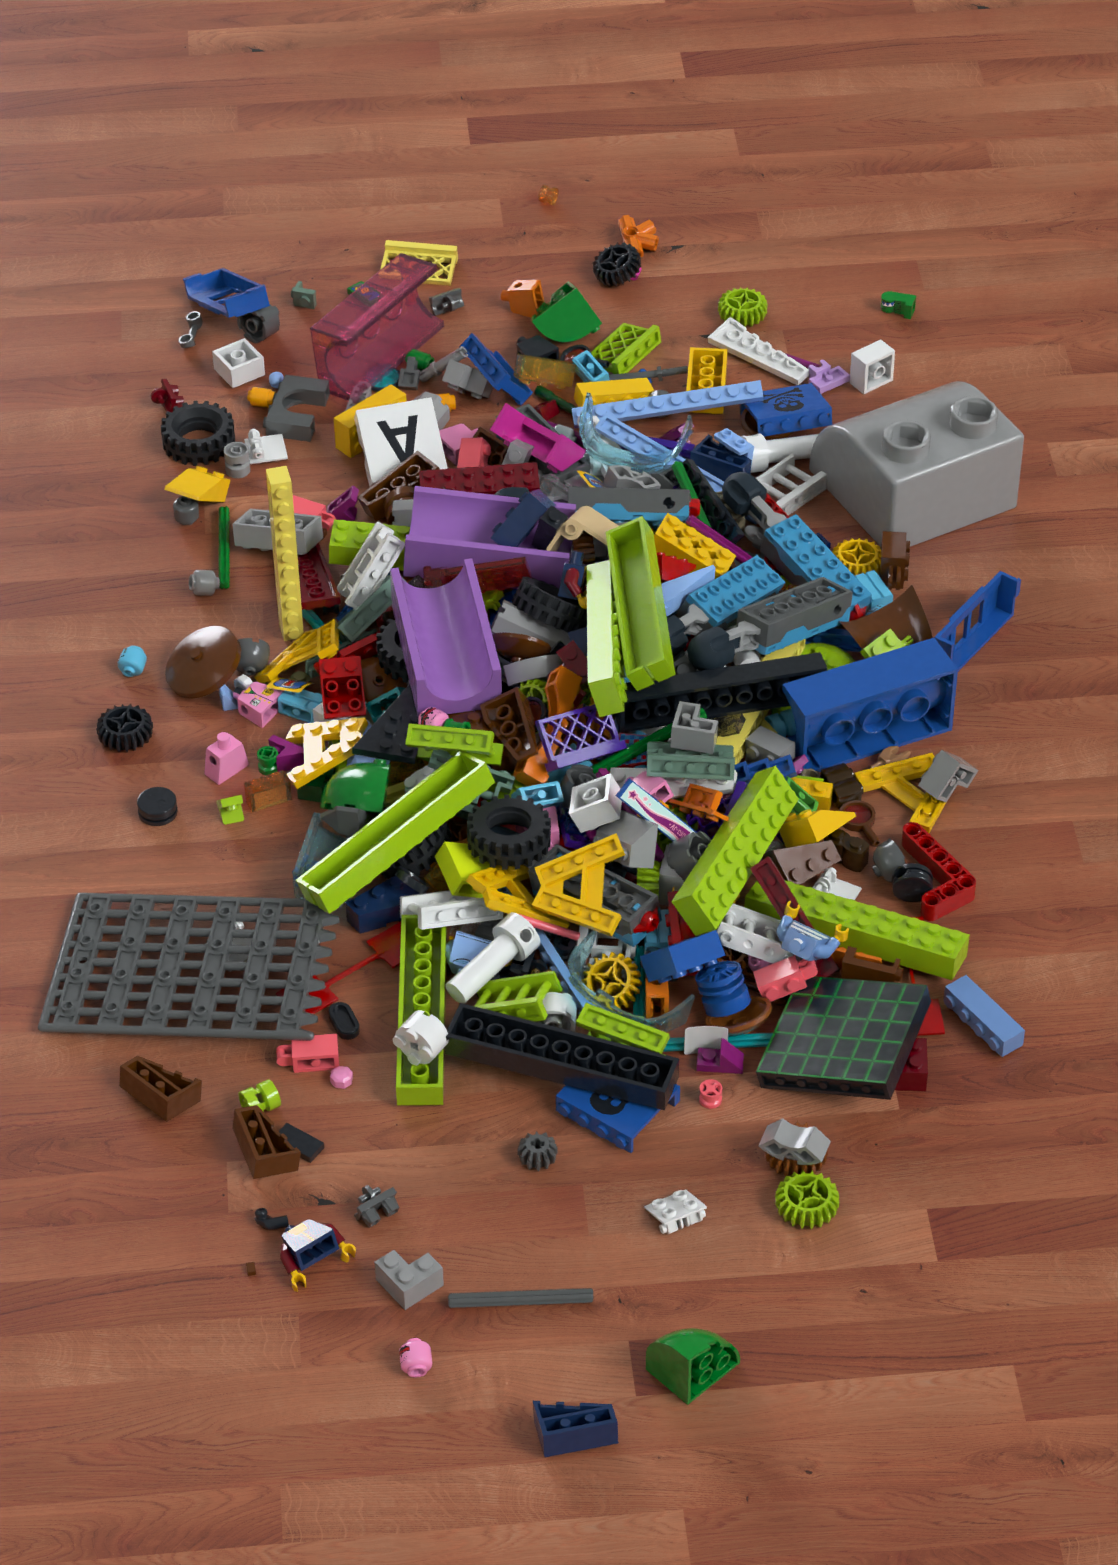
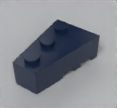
(378, 905)

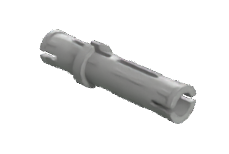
(438, 367)

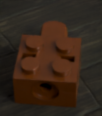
(894, 559)

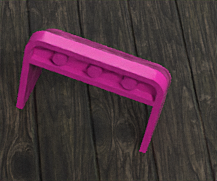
(549, 446)

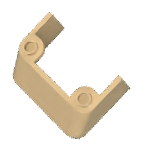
(582, 520)

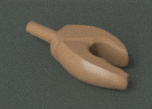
(888, 756)

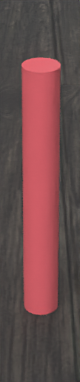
(548, 927)

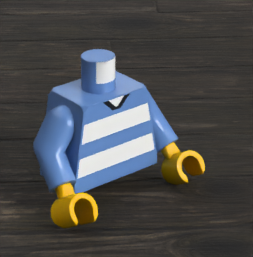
(805, 940)

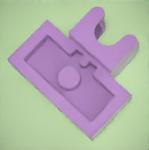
(826, 378)

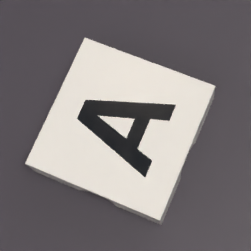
(395, 433)

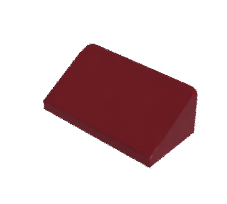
(547, 409)

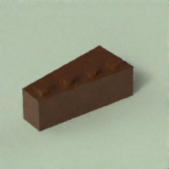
(403, 475)

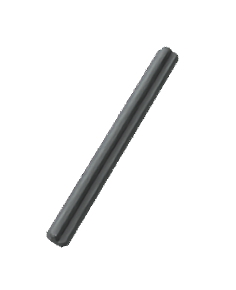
(523, 1297)

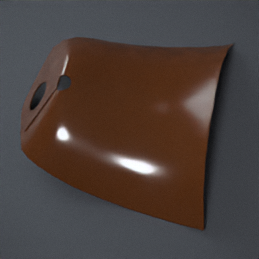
(903, 616)

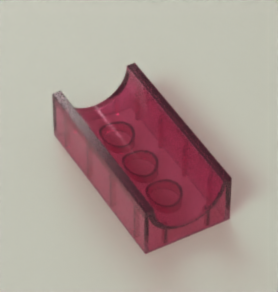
(374, 328)

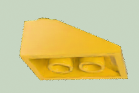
(200, 485)
(811, 826)

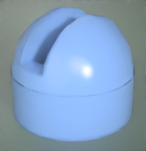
(275, 378)

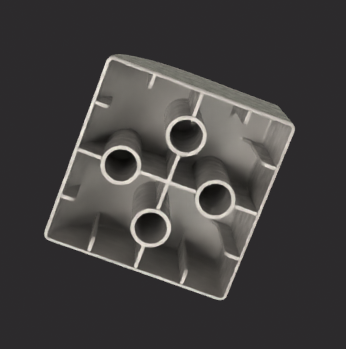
(923, 463)

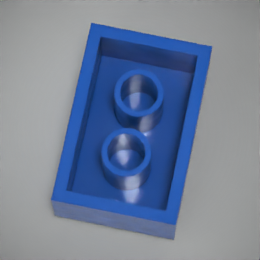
(683, 956)

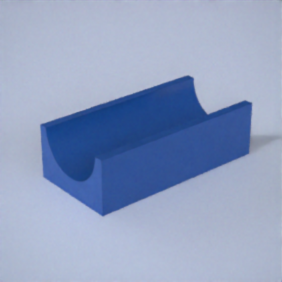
(873, 704)

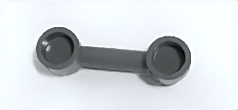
(195, 322)

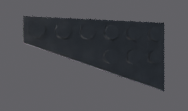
(716, 512)
(388, 734)

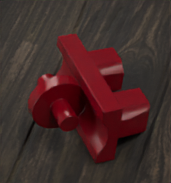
(167, 396)

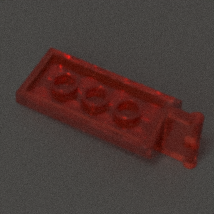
(490, 575)

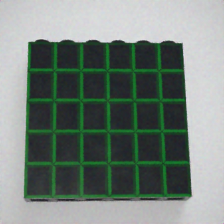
(844, 1037)

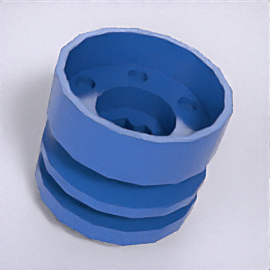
(723, 989)

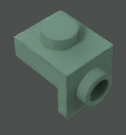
(303, 297)

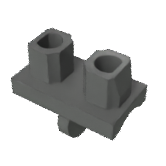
(446, 301)
(368, 1210)

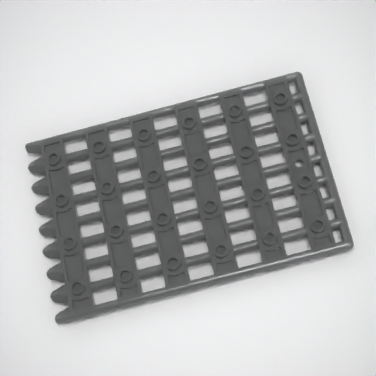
(171, 961)

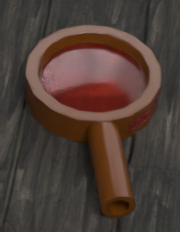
(863, 821)

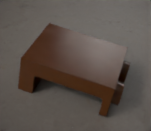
(865, 970)

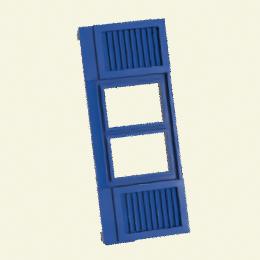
(222, 282)
(995, 609)

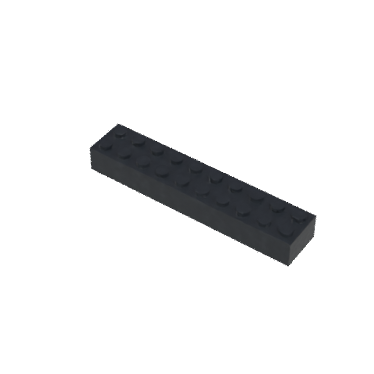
(718, 690)
(562, 1056)

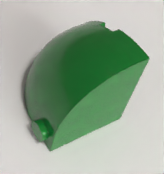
(566, 316)
(358, 787)
(690, 1361)

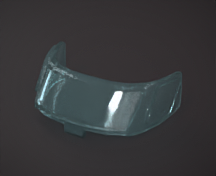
(614, 456)
(601, 999)

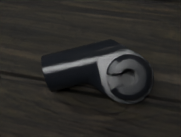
(268, 1222)

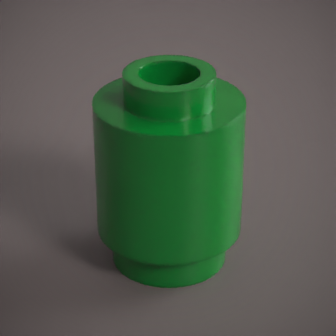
(423, 358)

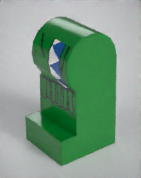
(898, 303)

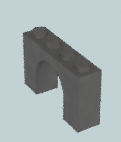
(291, 392)

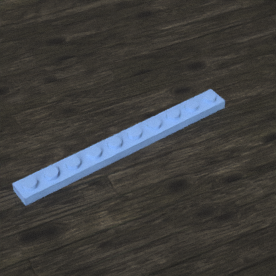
(677, 402)
(639, 443)
(552, 958)

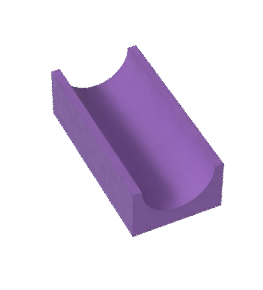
(459, 527)
(447, 643)

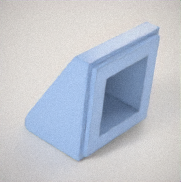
(227, 699)

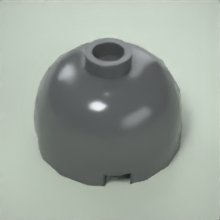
(253, 656)
(886, 859)

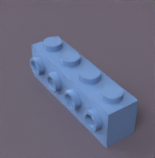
(984, 1016)

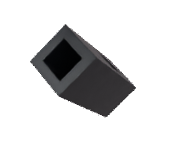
(548, 527)

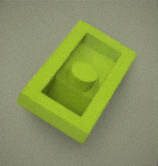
(231, 809)

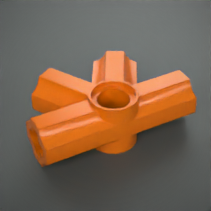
(638, 236)

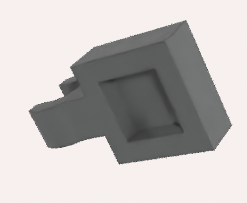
(410, 376)

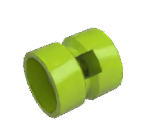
(266, 1094)

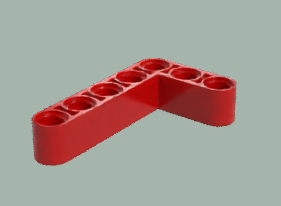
(956, 882)

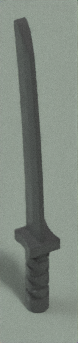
(651, 374)

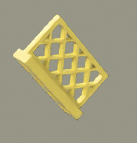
(428, 252)

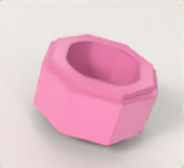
(341, 1077)

